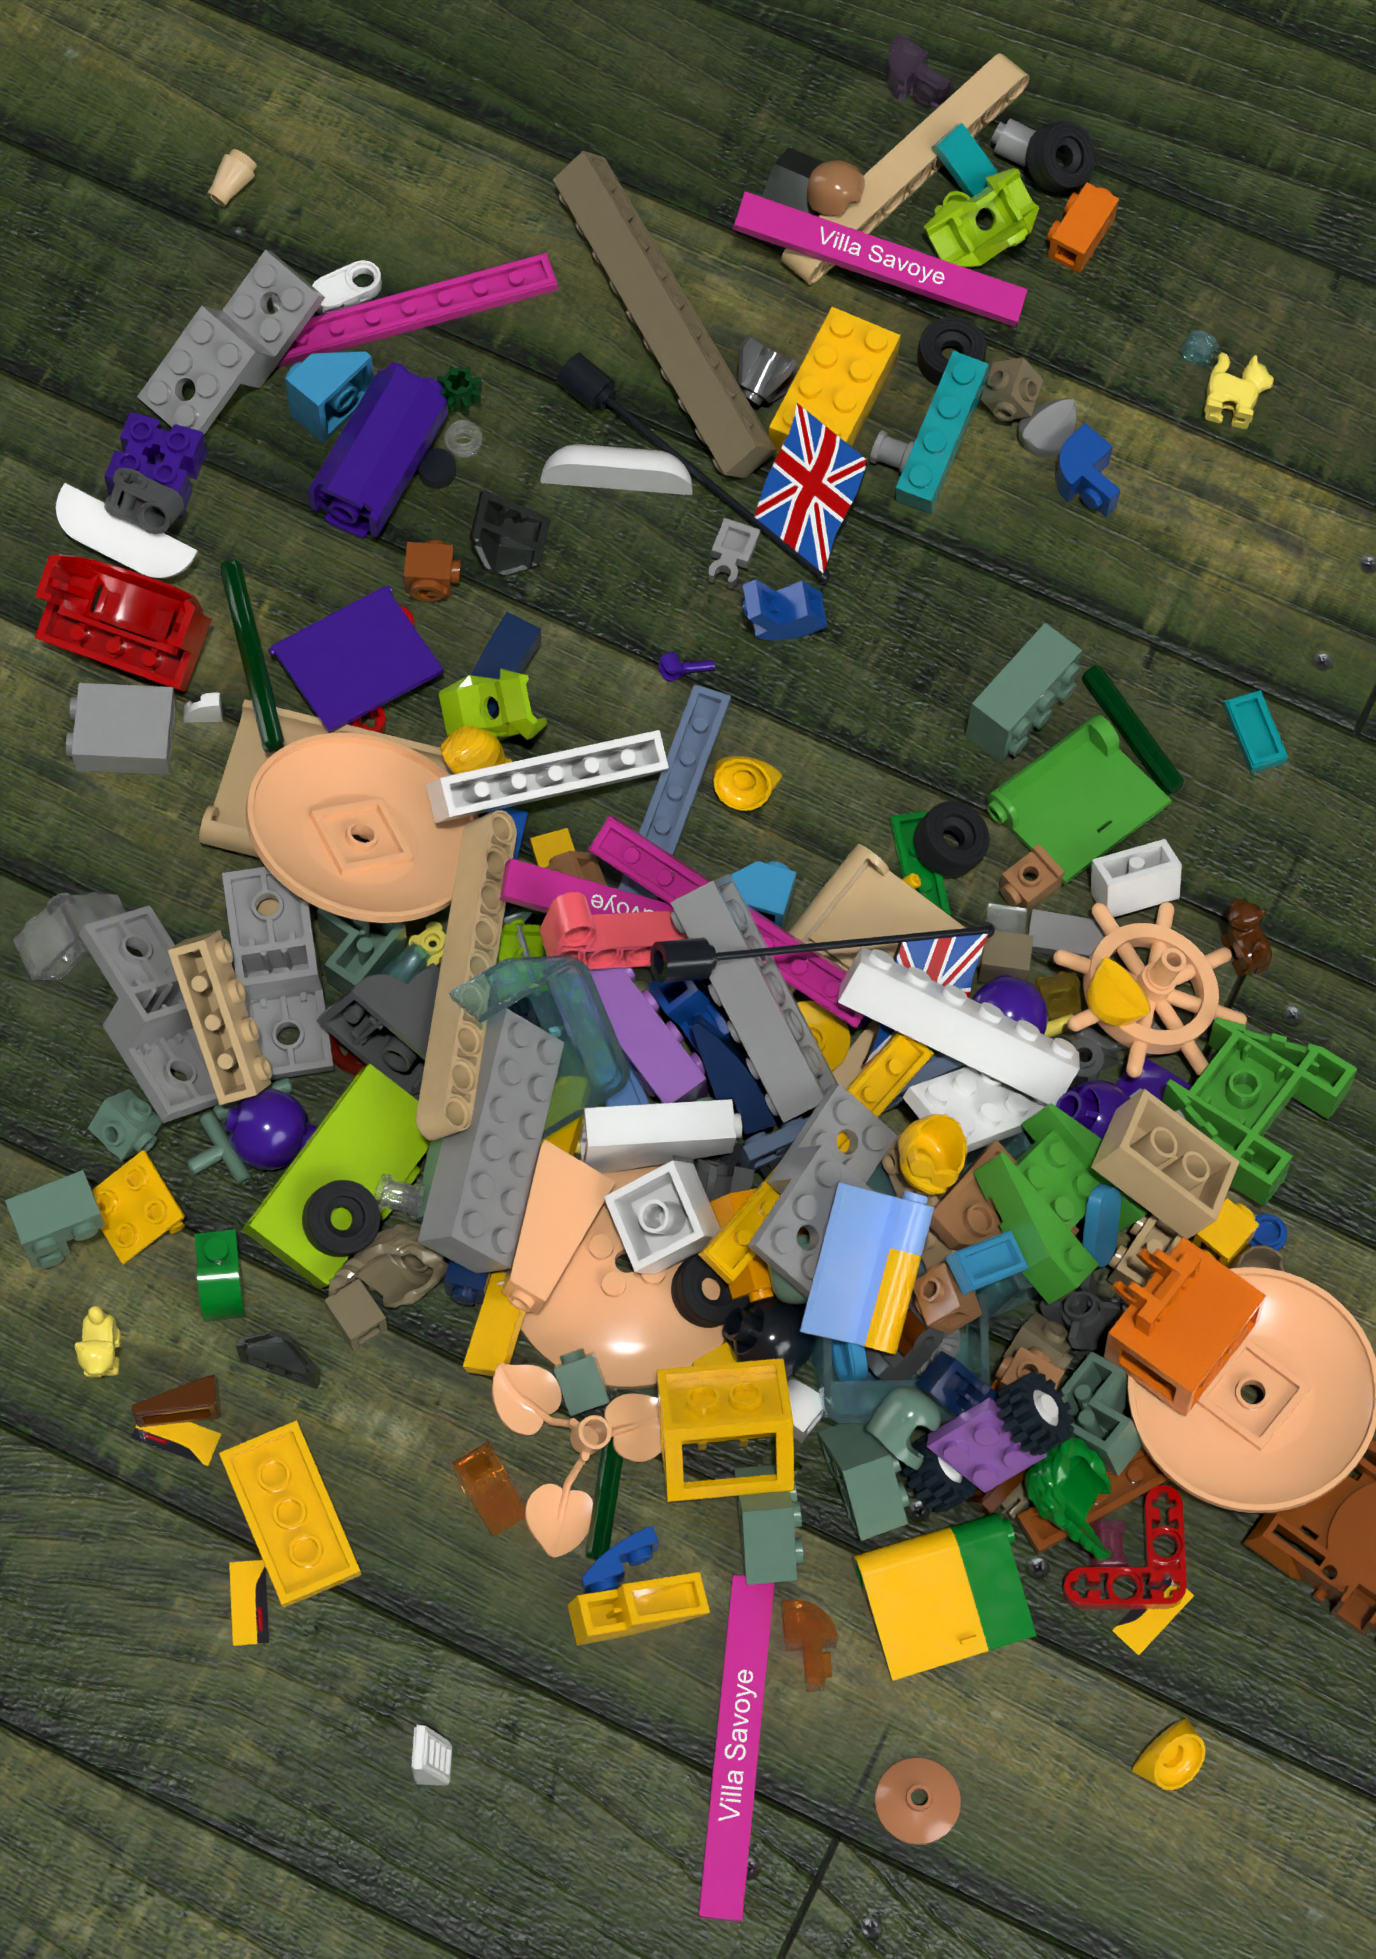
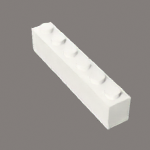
(546, 776)
(959, 1026)

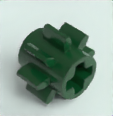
(460, 389)

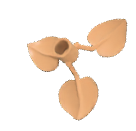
(524, 1400)

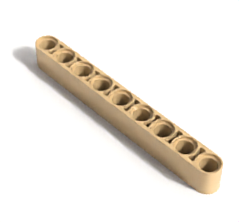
(914, 159)
(468, 950)

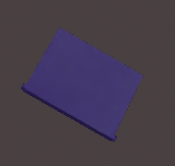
(357, 659)

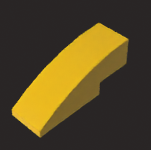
(637, 1608)

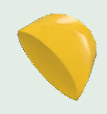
(744, 782)
(1117, 995)
(1172, 1757)

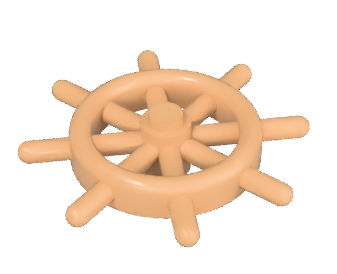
(1170, 963)

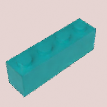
(942, 432)

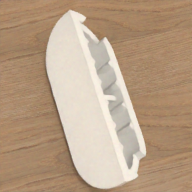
(617, 469)
(147, 553)

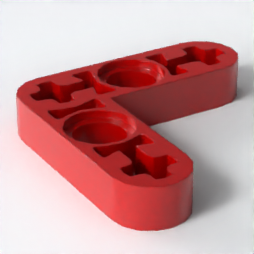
(1155, 1566)

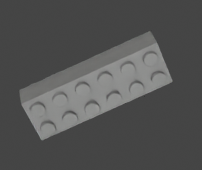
(756, 1000)
(489, 1167)

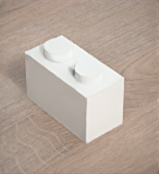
(1136, 878)

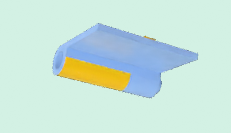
(867, 1267)

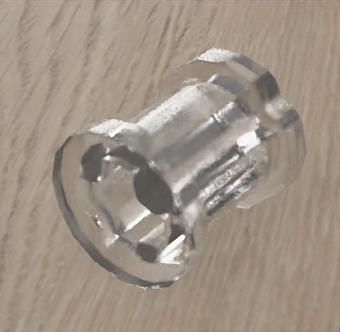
(399, 1195)

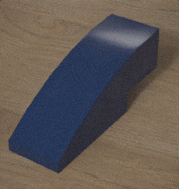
(508, 649)
(731, 1076)
(954, 1385)

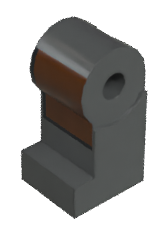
(913, 1351)

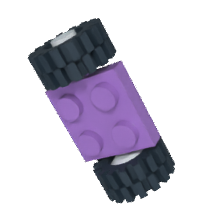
(990, 1442)

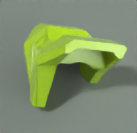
(963, 243)
(467, 699)

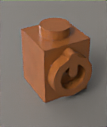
(430, 570)

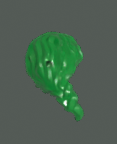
(1066, 1489)

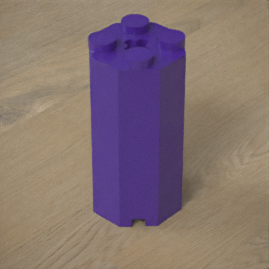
(378, 451)

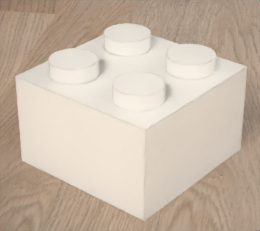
(663, 1217)

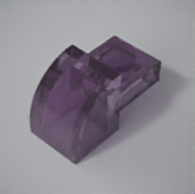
(909, 73)

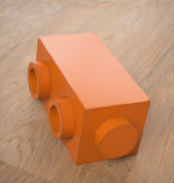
(1083, 226)

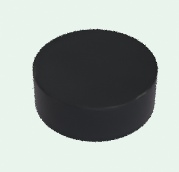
(437, 468)

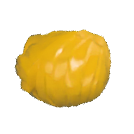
(471, 750)
(932, 1153)

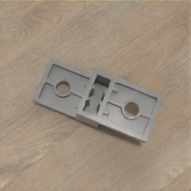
(231, 345)
(279, 971)
(150, 1016)
(810, 1180)

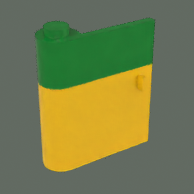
(945, 1595)

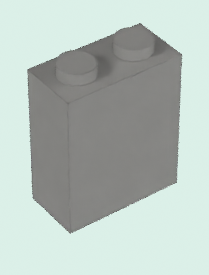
(122, 728)

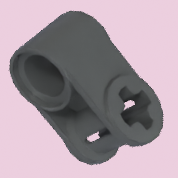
(141, 501)

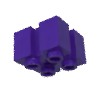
(159, 454)

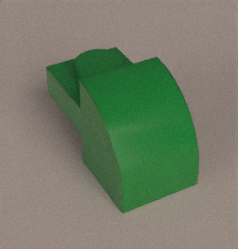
(219, 1275)

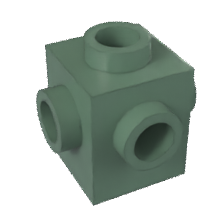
(125, 1124)

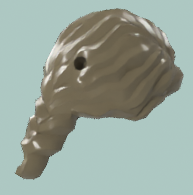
(394, 1267)

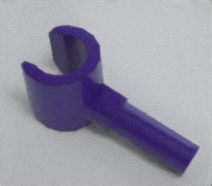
(673, 669)

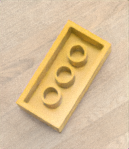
(839, 376)

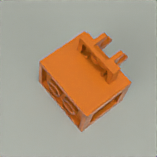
(1182, 1323)

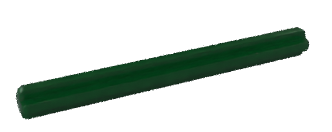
(252, 656)

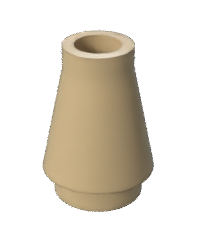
(232, 175)

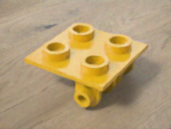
(136, 1207)

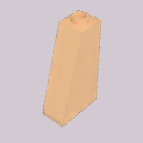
(556, 1217)

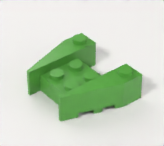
(1248, 1090)
(1047, 1196)

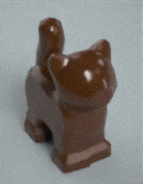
(1247, 938)

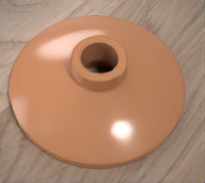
(909, 1821)

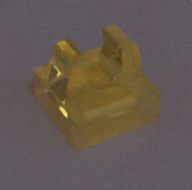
(1060, 994)

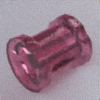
(1111, 1537)

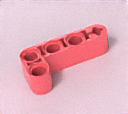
(604, 939)

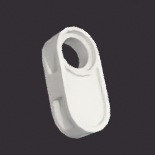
(342, 292)

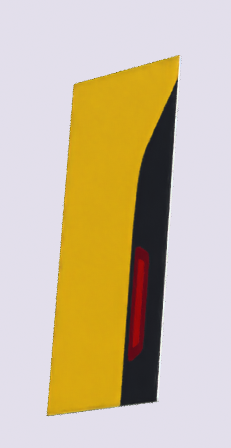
(181, 1439)
(249, 1602)
(1143, 1625)

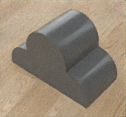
(387, 1024)

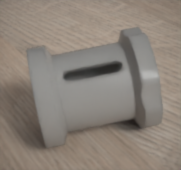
(890, 451)

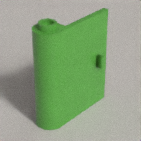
(1076, 793)

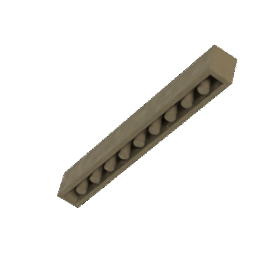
(664, 316)

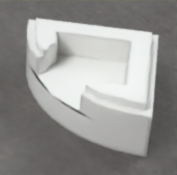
(206, 710)

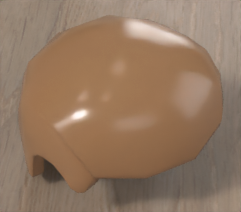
(834, 187)

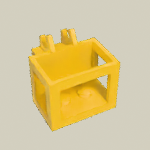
(725, 1405)

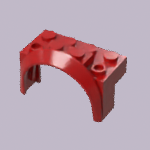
(128, 602)

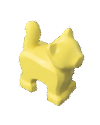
(1234, 393)
(98, 1344)

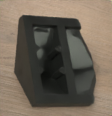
(790, 180)
(507, 535)
(278, 1355)

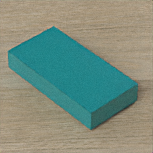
(964, 160)
(1255, 731)

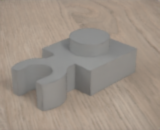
(733, 548)

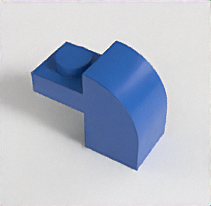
(1080, 467)
(785, 612)
(687, 999)

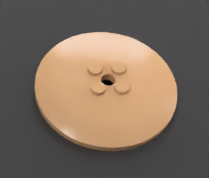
(345, 785)
(618, 1313)
(1305, 1430)

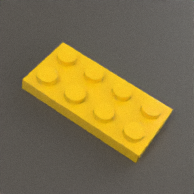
(290, 1514)

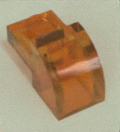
(489, 1488)
(810, 1630)

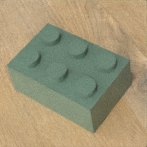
(1024, 694)

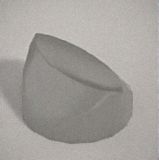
(1048, 427)

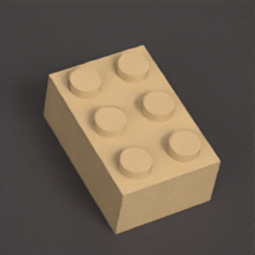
(1165, 1164)

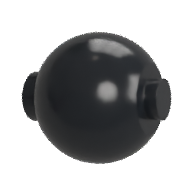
(767, 1332)

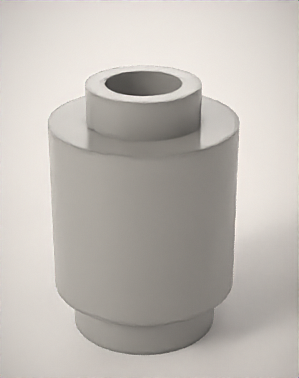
(1012, 141)

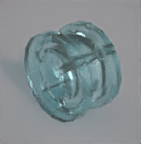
(1199, 348)

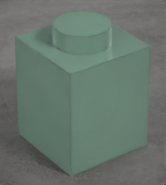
(581, 1381)

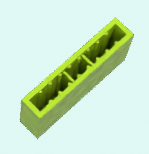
(358, 1140)

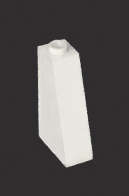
(652, 1133)

